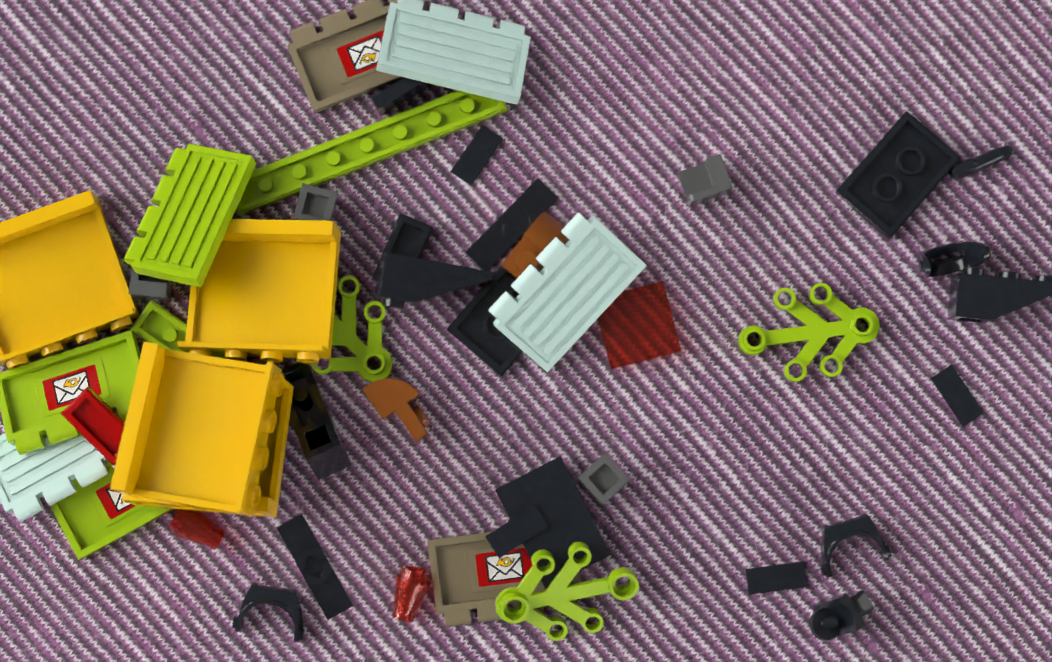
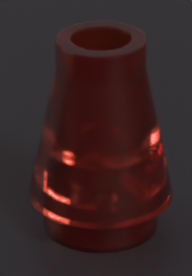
(196, 528)
(410, 590)

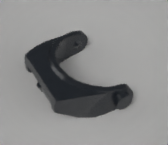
(971, 254)
(835, 533)
(283, 598)

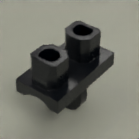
(839, 615)

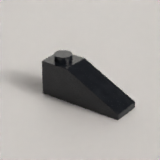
(414, 279)
(314, 423)

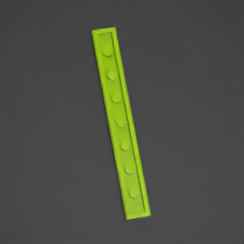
(366, 147)

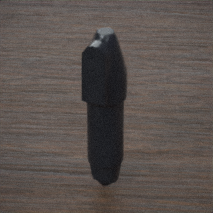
(974, 165)

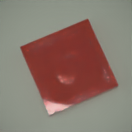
(638, 326)

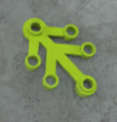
(816, 331)
(345, 335)
(560, 593)

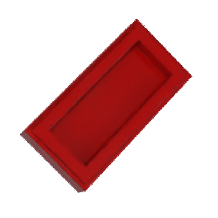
(96, 422)

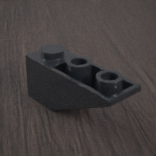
(985, 298)

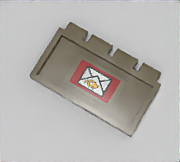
(343, 56)
(471, 577)

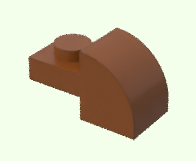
(534, 241)
(393, 397)

